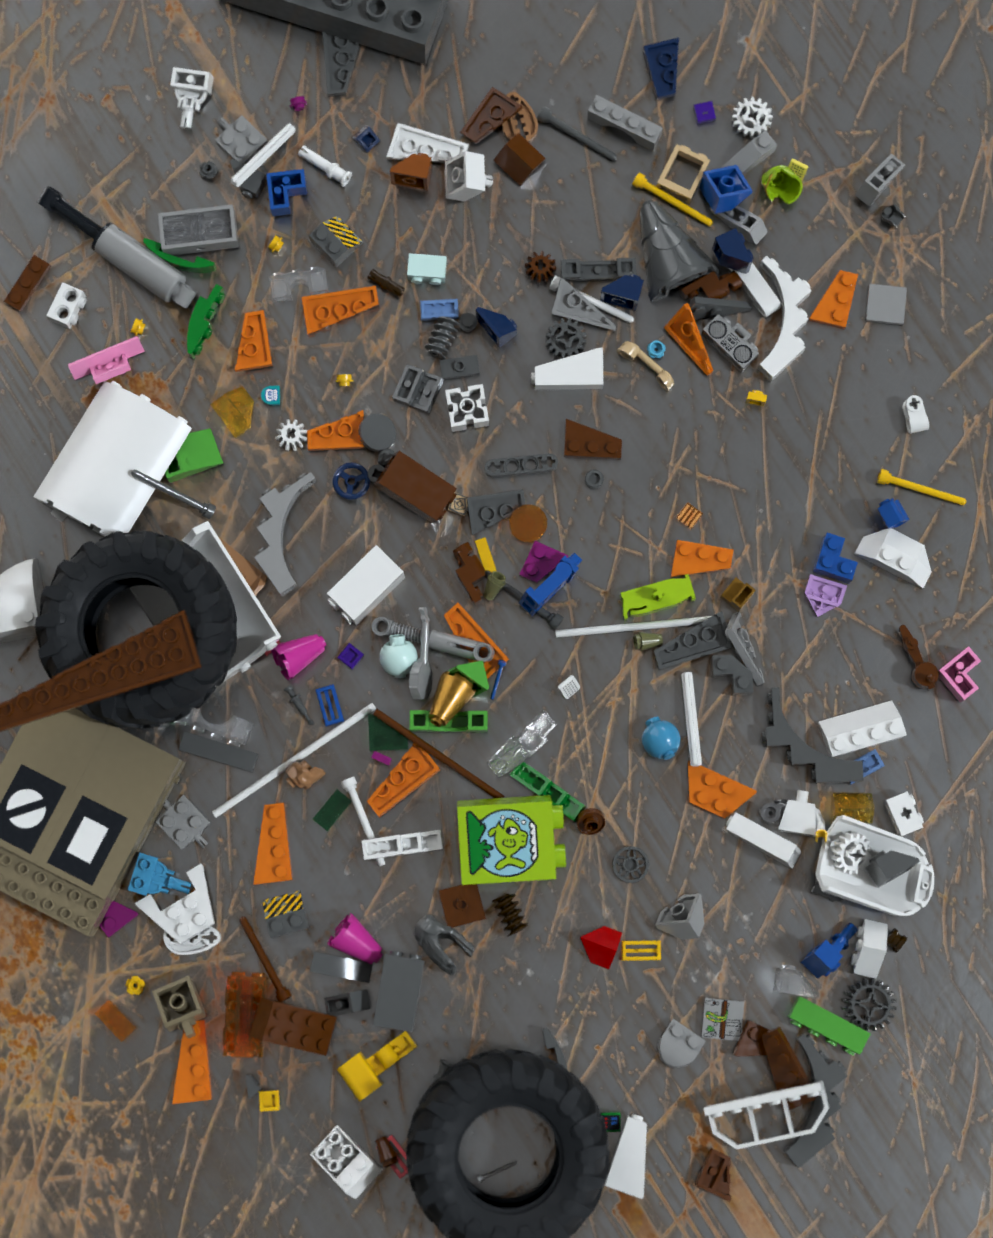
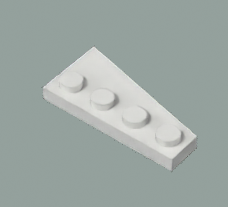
(414, 141)

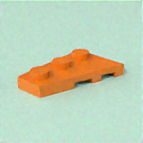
(836, 302)
(337, 435)

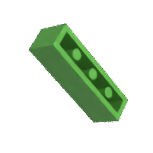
(828, 1025)

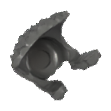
(427, 933)

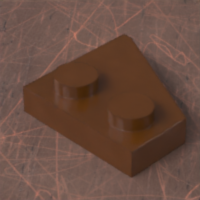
(715, 1175)

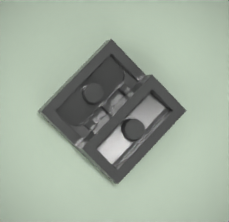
(417, 388)

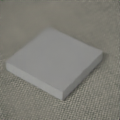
(886, 304)

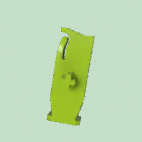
(656, 597)

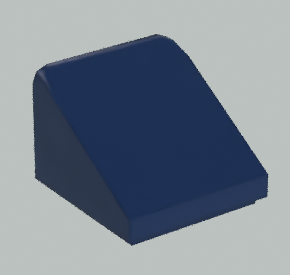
(366, 138)

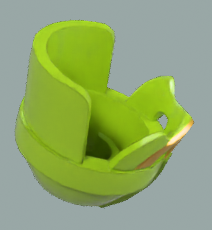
(782, 184)

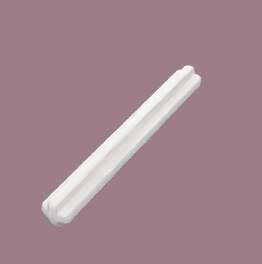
(252, 165)
(691, 719)

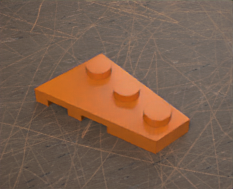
(254, 344)
(699, 558)

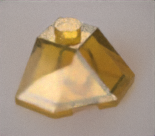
(235, 410)

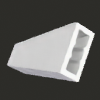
(572, 372)
(763, 840)
(628, 1162)

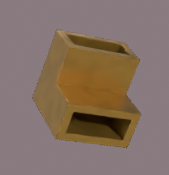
(737, 594)

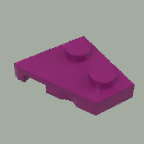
(116, 918)

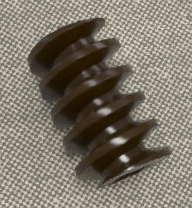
(510, 913)

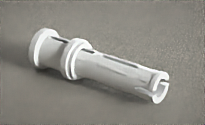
(332, 169)

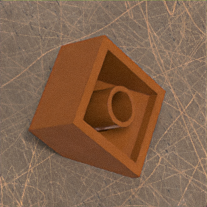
(413, 172)

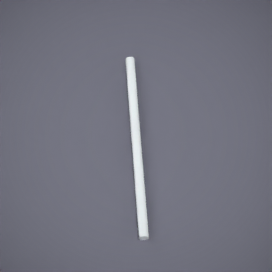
(630, 627)

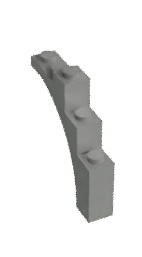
(278, 506)

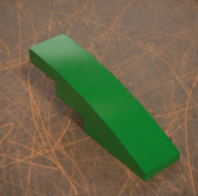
(542, 785)

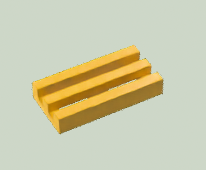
(624, 950)

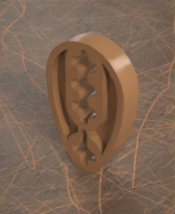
(527, 117)

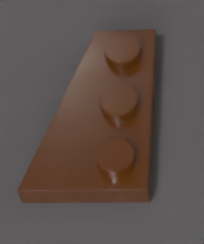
(590, 443)

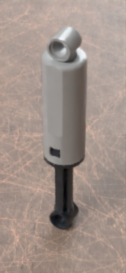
(125, 252)

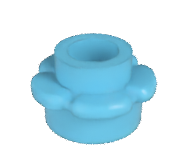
(656, 344)

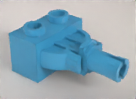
(151, 876)

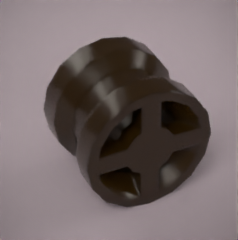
(895, 940)

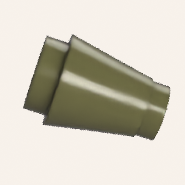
(494, 584)
(646, 640)

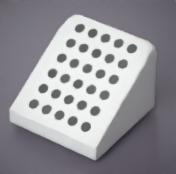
(568, 687)

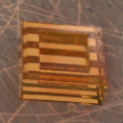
(689, 515)

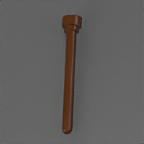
(282, 993)

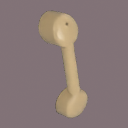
(630, 350)

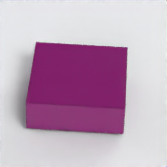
(381, 758)

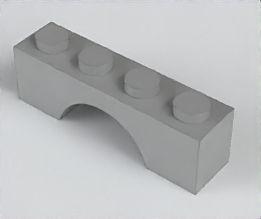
(609, 114)

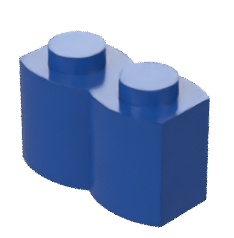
(892, 513)

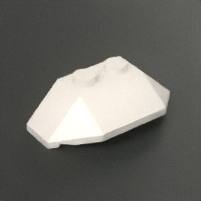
(896, 555)

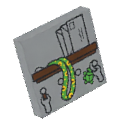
(722, 1019)

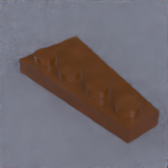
(785, 1065)

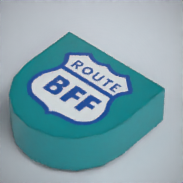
(271, 395)

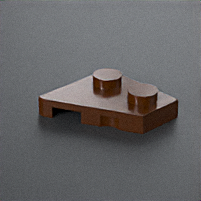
(750, 1041)

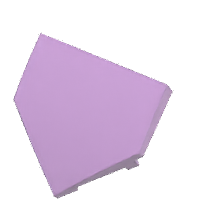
(824, 594)

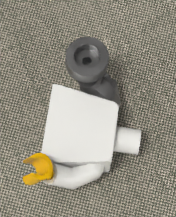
(797, 817)

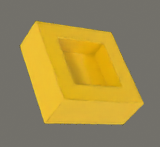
(756, 398)
(269, 1100)

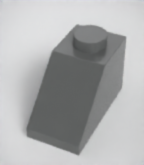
(253, 184)
(347, 1003)

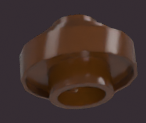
(590, 821)

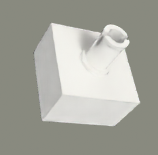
(466, 176)

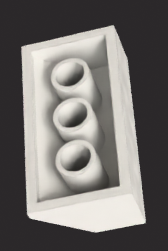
(862, 729)

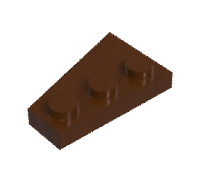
(489, 115)

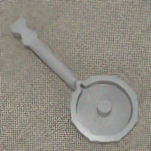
(421, 674)

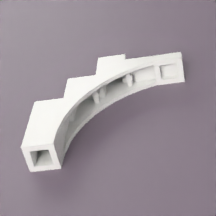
(793, 319)

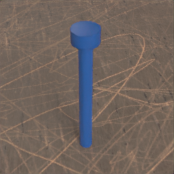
(501, 663)

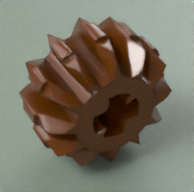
(547, 269)

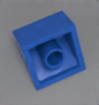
(724, 188)

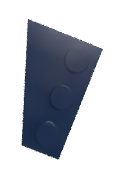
(662, 65)

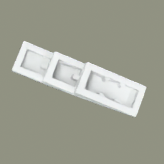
(402, 844)

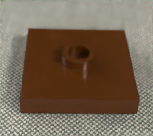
(462, 905)

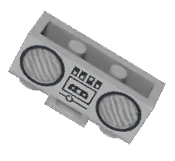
(729, 344)

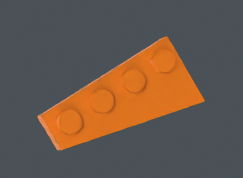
(333, 307)
(408, 775)
(273, 854)
(193, 1069)

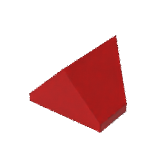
(601, 945)

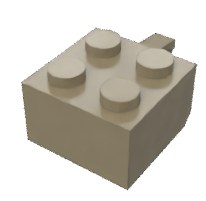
(180, 1005)

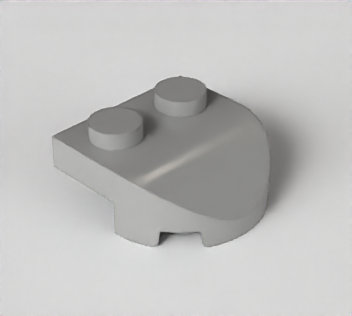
(678, 1045)

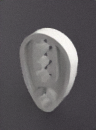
(198, 946)

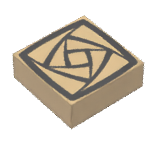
(459, 505)

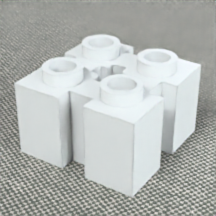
(458, 400)

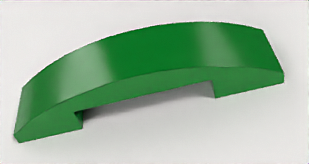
(199, 266)

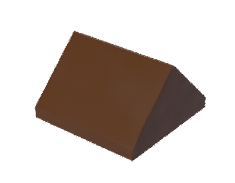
(519, 159)

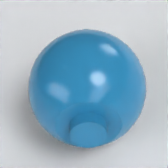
(660, 738)

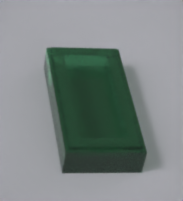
(332, 810)

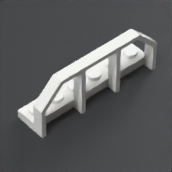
(773, 1098)

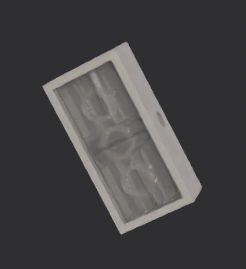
(198, 230)

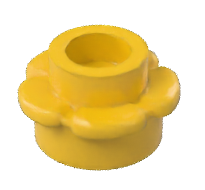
(276, 244)
(137, 327)
(344, 379)
(135, 980)

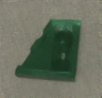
(384, 737)

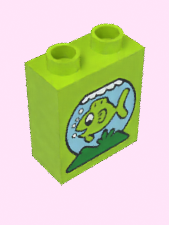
(509, 839)

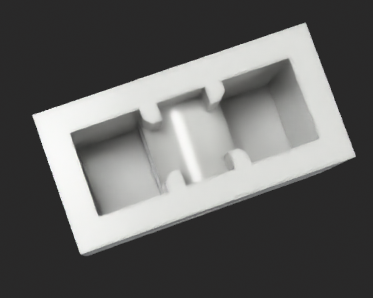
(902, 824)

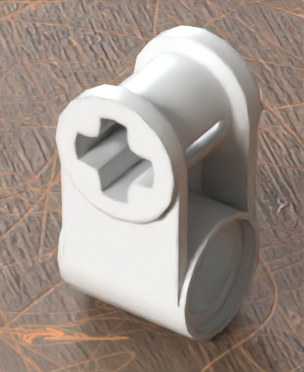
(915, 417)

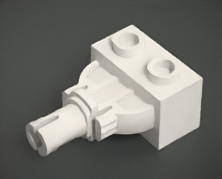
(191, 91)

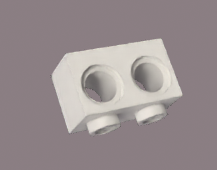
(62, 305)

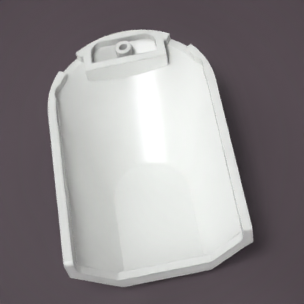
(899, 896)

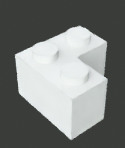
(870, 948)

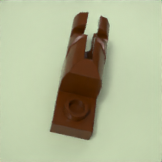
(712, 287)
(470, 571)

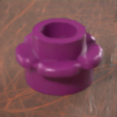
(298, 103)

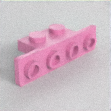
(107, 362)

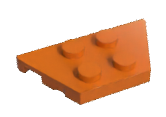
(716, 792)

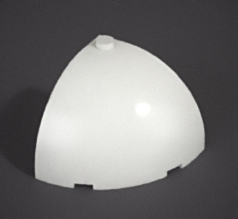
(20, 600)

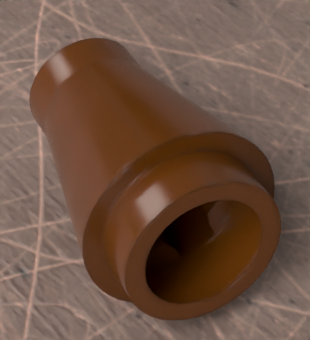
(386, 1153)

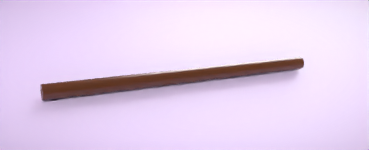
(437, 754)

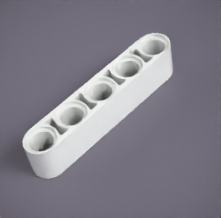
(759, 291)

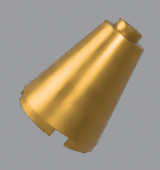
(450, 698)

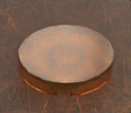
(528, 523)

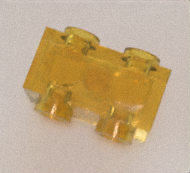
(854, 805)

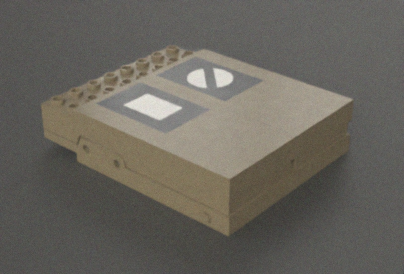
(77, 814)

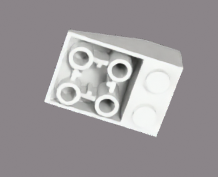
(346, 1162)

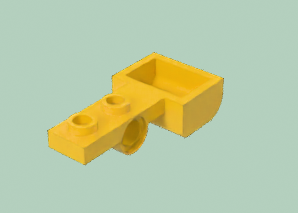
(362, 1073)

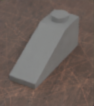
(753, 153)
(879, 180)
(747, 223)

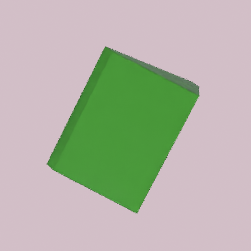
(474, 673)

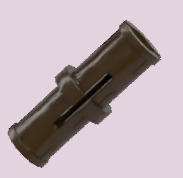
(386, 283)

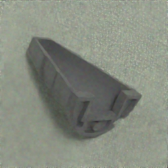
(669, 252)

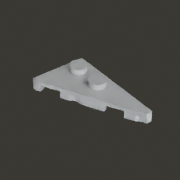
(574, 305)
(743, 646)

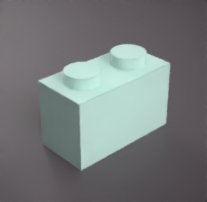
(426, 268)

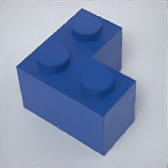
(283, 185)
(829, 560)

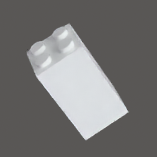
(365, 586)

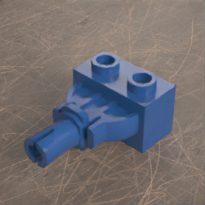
(826, 956)

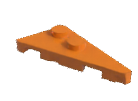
(686, 333)

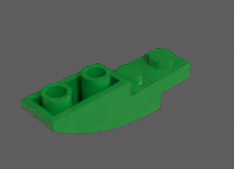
(199, 327)

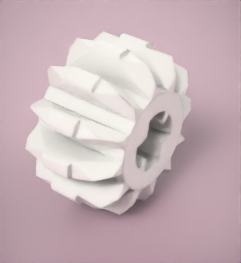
(292, 442)

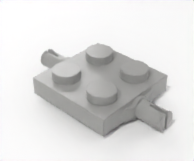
(240, 139)
(183, 822)

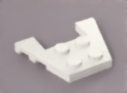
(186, 916)

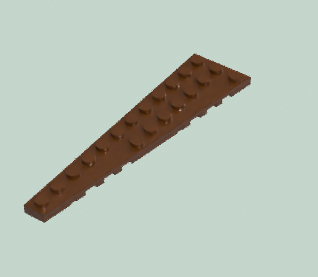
(135, 663)

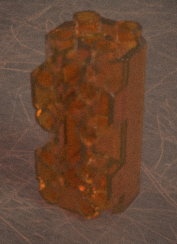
(241, 1003)

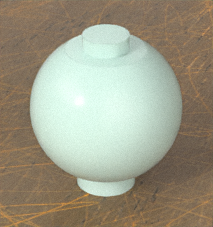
(398, 656)

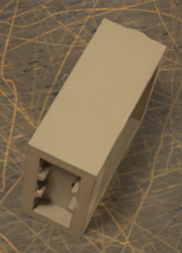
(674, 189)

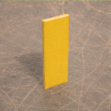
(485, 554)

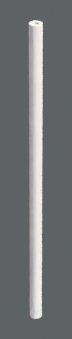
(296, 758)

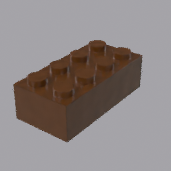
(293, 1026)

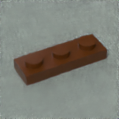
(27, 283)

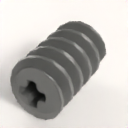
(440, 336)

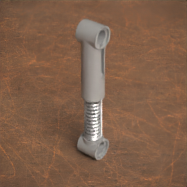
(437, 640)

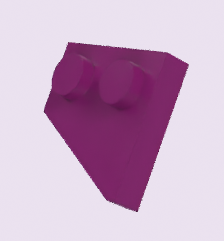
(540, 562)

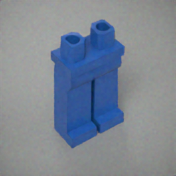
(564, 572)

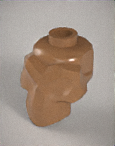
(303, 774)

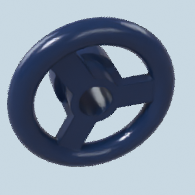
(350, 488)

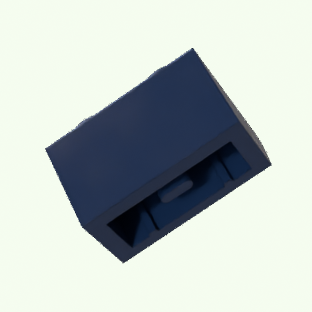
(731, 251)

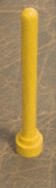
(641, 182)
(885, 477)

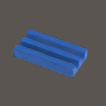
(334, 720)

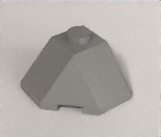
(684, 919)

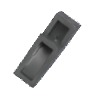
(341, 967)

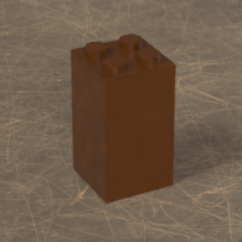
(416, 487)

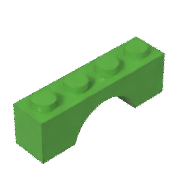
(462, 722)

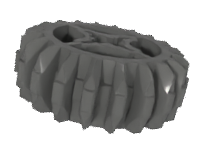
(870, 995)

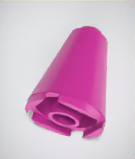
(297, 654)
(355, 940)

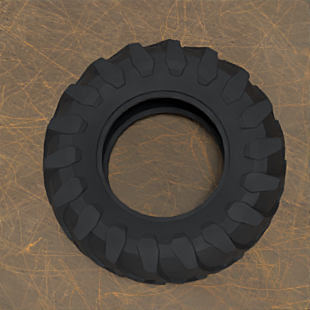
(123, 561)
(492, 1082)

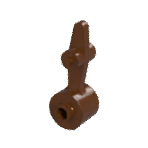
(924, 673)

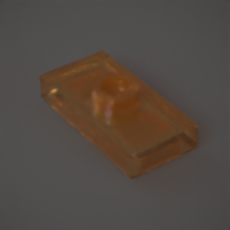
(115, 1020)

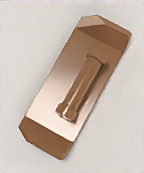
(252, 575)

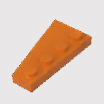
(465, 626)

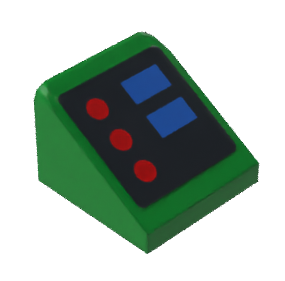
(612, 1121)

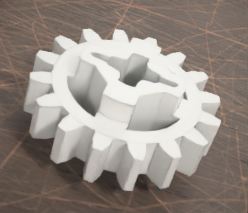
(755, 110)
(851, 853)

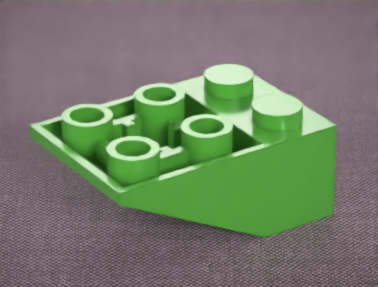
(194, 456)

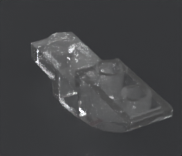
(520, 748)

